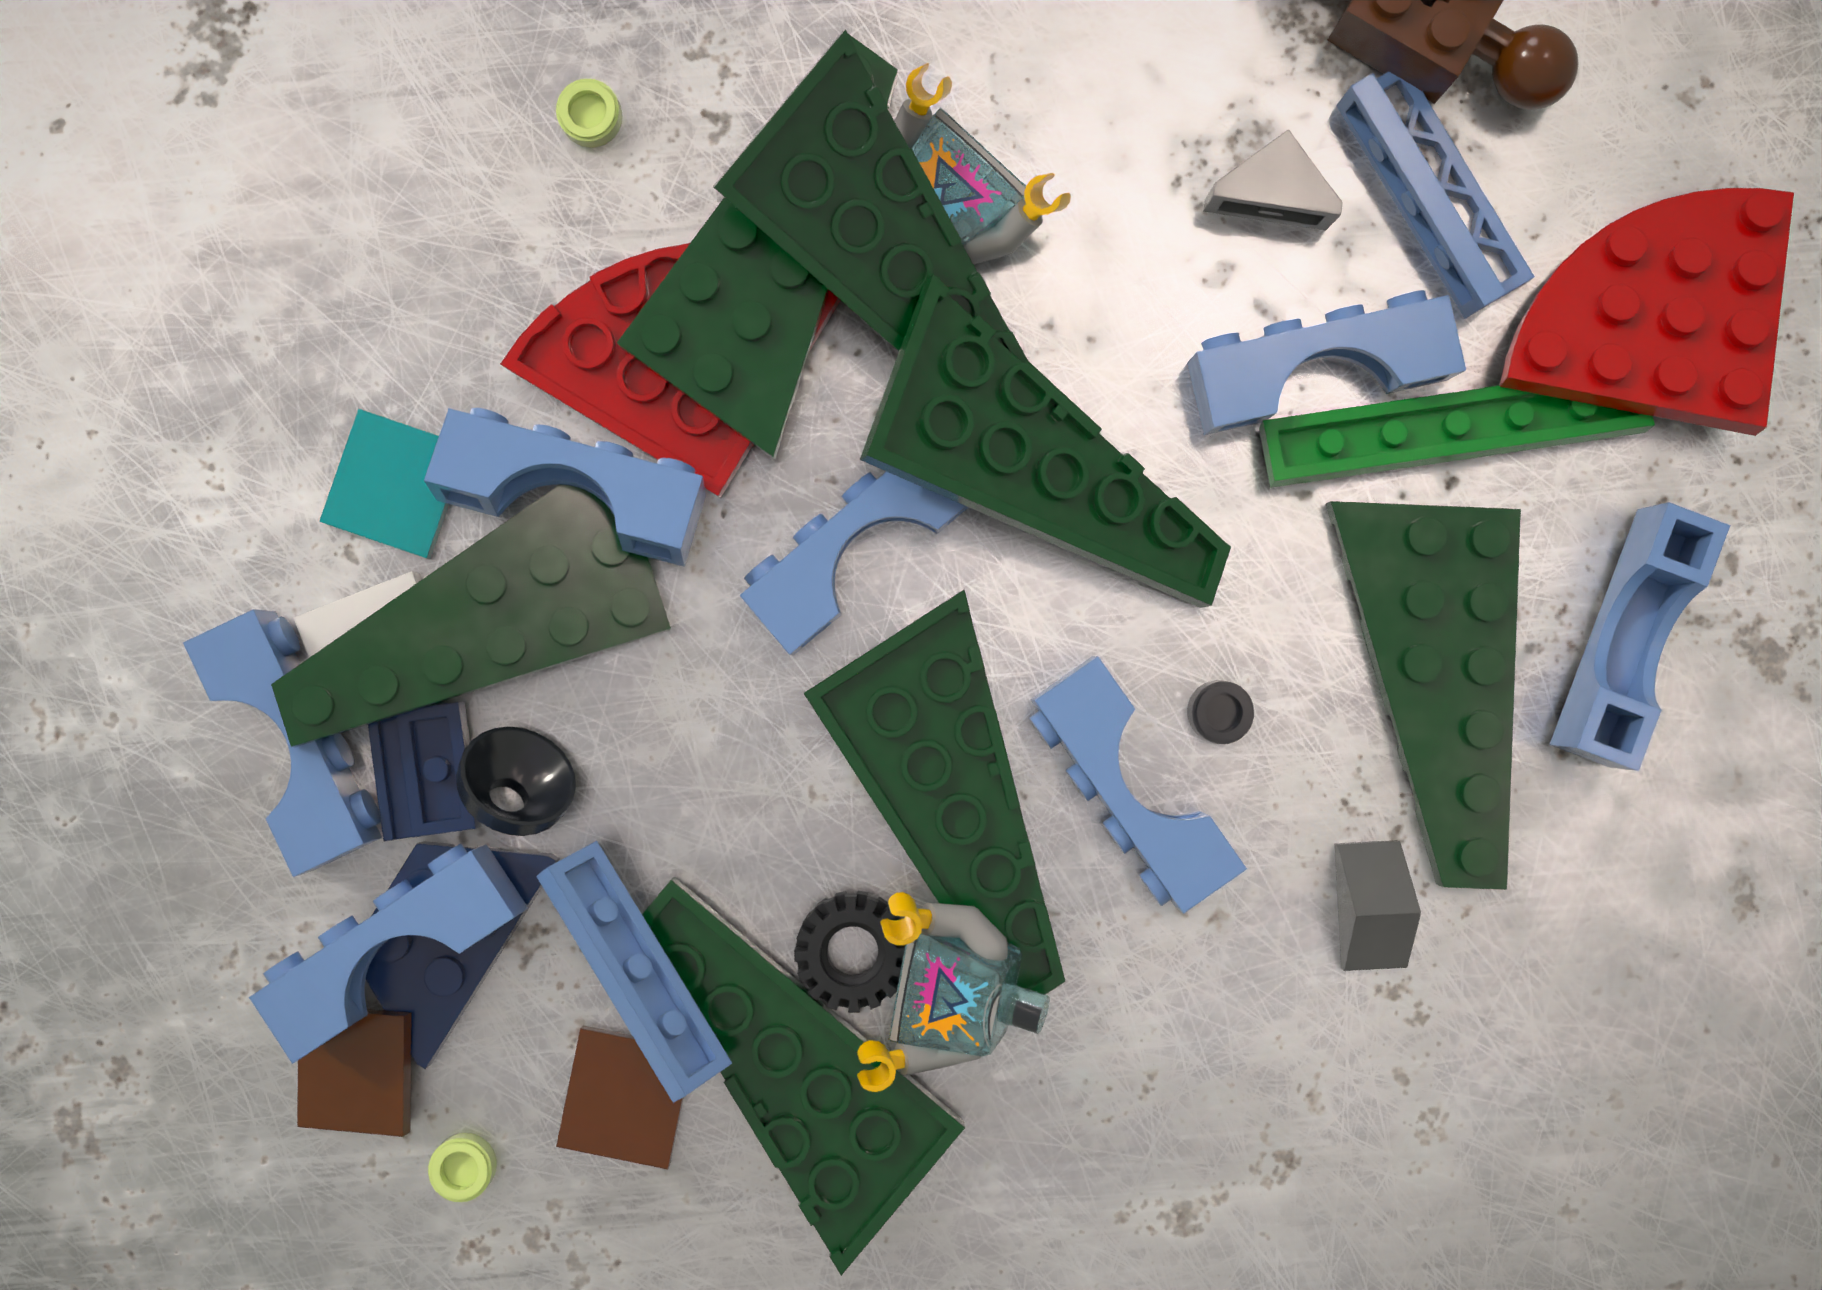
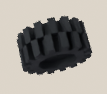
(814, 961)

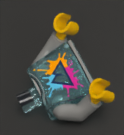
(977, 191)
(951, 992)

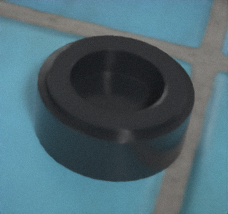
(1220, 712)

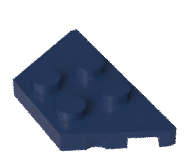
(430, 977)

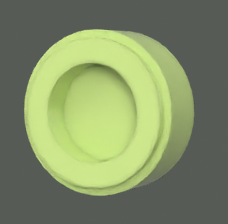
(589, 113)
(462, 1167)

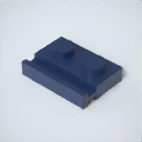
(417, 771)

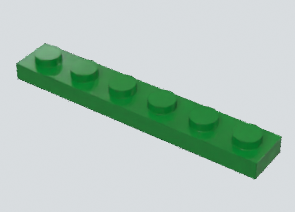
(1432, 432)

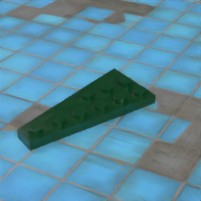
(854, 202)
(738, 316)
(1016, 448)
(504, 608)
(1442, 645)
(935, 763)
(797, 1082)

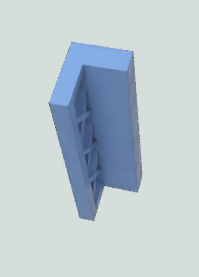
(1425, 198)
(634, 970)

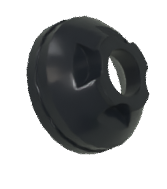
(522, 763)

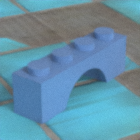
(1399, 346)
(490, 463)
(799, 593)
(1613, 692)
(322, 807)
(1182, 852)
(326, 992)

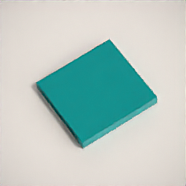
(383, 488)

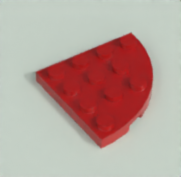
(1666, 312)
(577, 361)

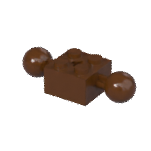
(1435, 38)

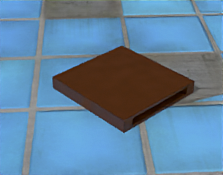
(360, 1078)
(617, 1102)

